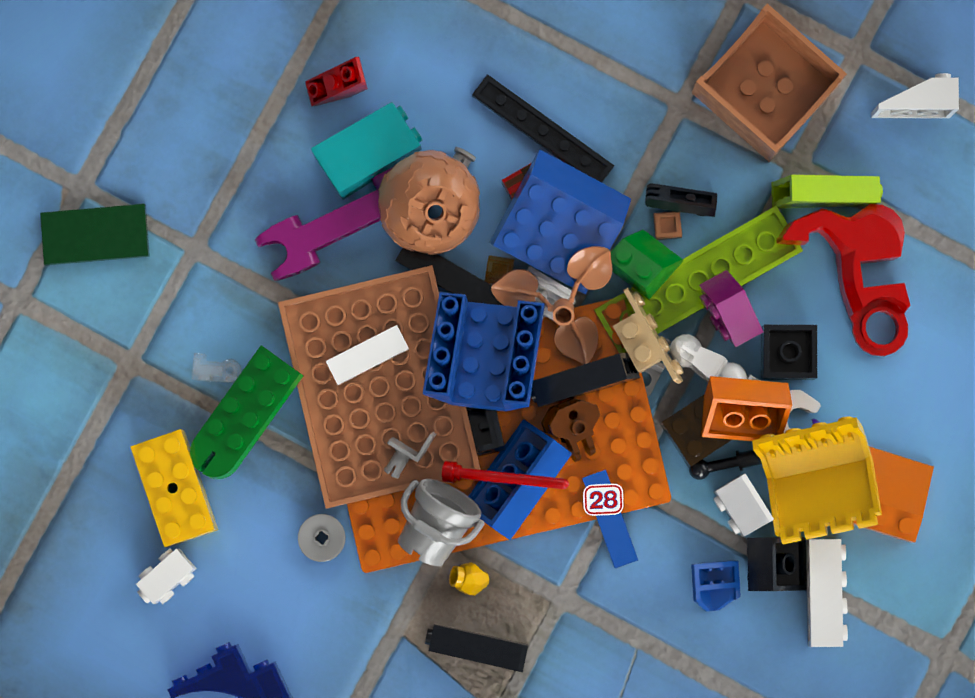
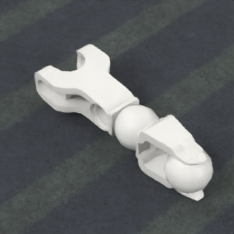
(706, 363)

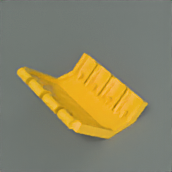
(819, 479)

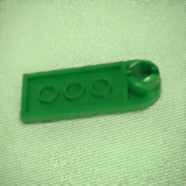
(243, 414)

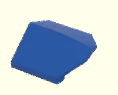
(715, 584)

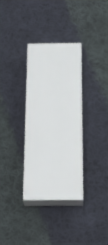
(367, 355)

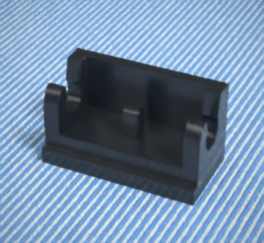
(486, 431)

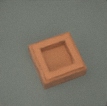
(667, 225)

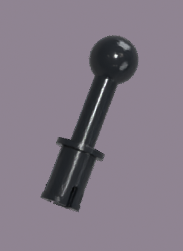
(742, 459)

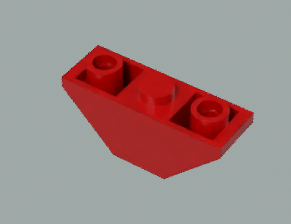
(337, 83)

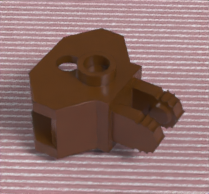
(573, 422)

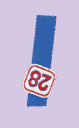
(606, 503)

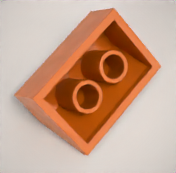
(744, 408)

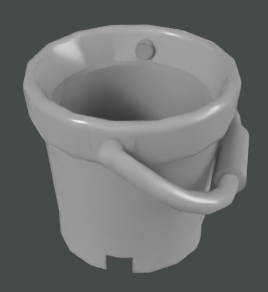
(437, 520)

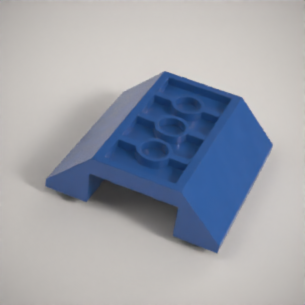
(483, 353)

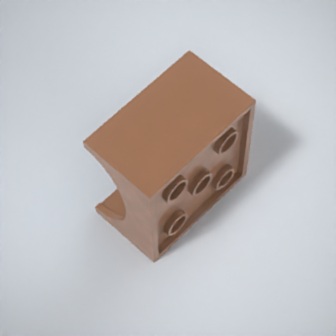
(768, 83)

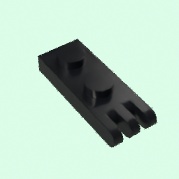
(681, 200)

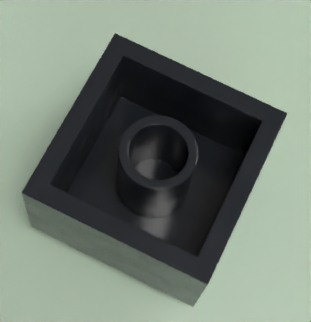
(789, 352)

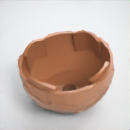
(418, 184)

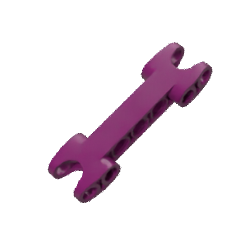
(307, 239)

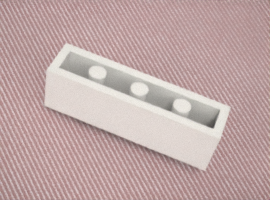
(824, 592)

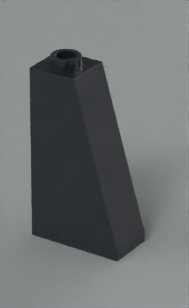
(584, 379)
(477, 647)

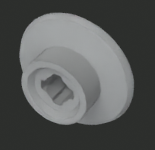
(311, 529)

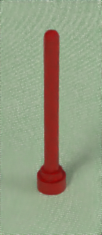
(453, 472)

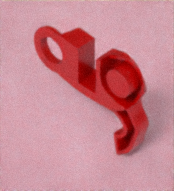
(865, 237)

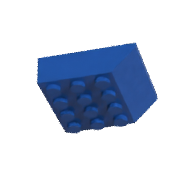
(557, 215)

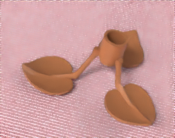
(573, 338)

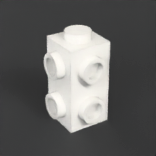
(158, 583)

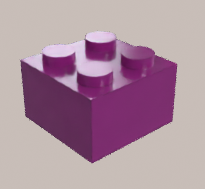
(730, 309)

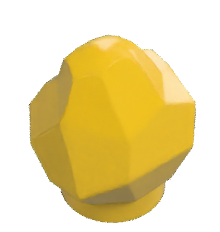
(468, 578)

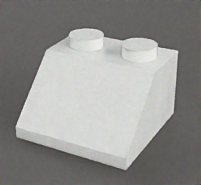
(742, 505)

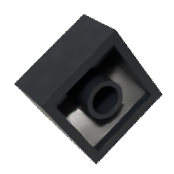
(776, 565)

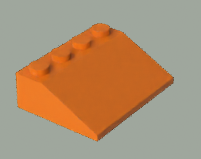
(902, 494)

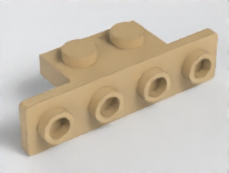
(642, 340)

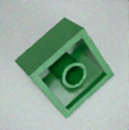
(643, 262)

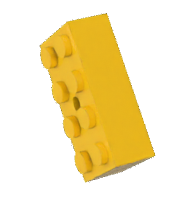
(178, 514)

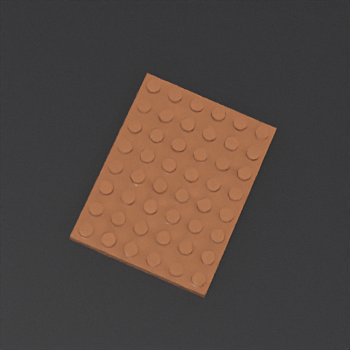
(357, 418)

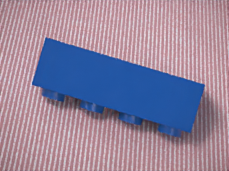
(528, 453)

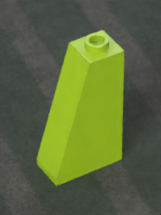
(826, 191)

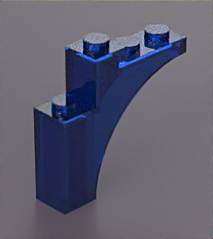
(234, 677)

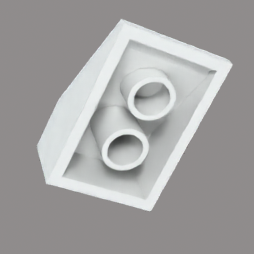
(930, 99)

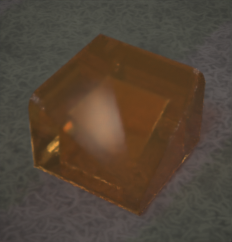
(497, 268)

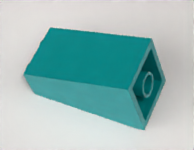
(367, 149)

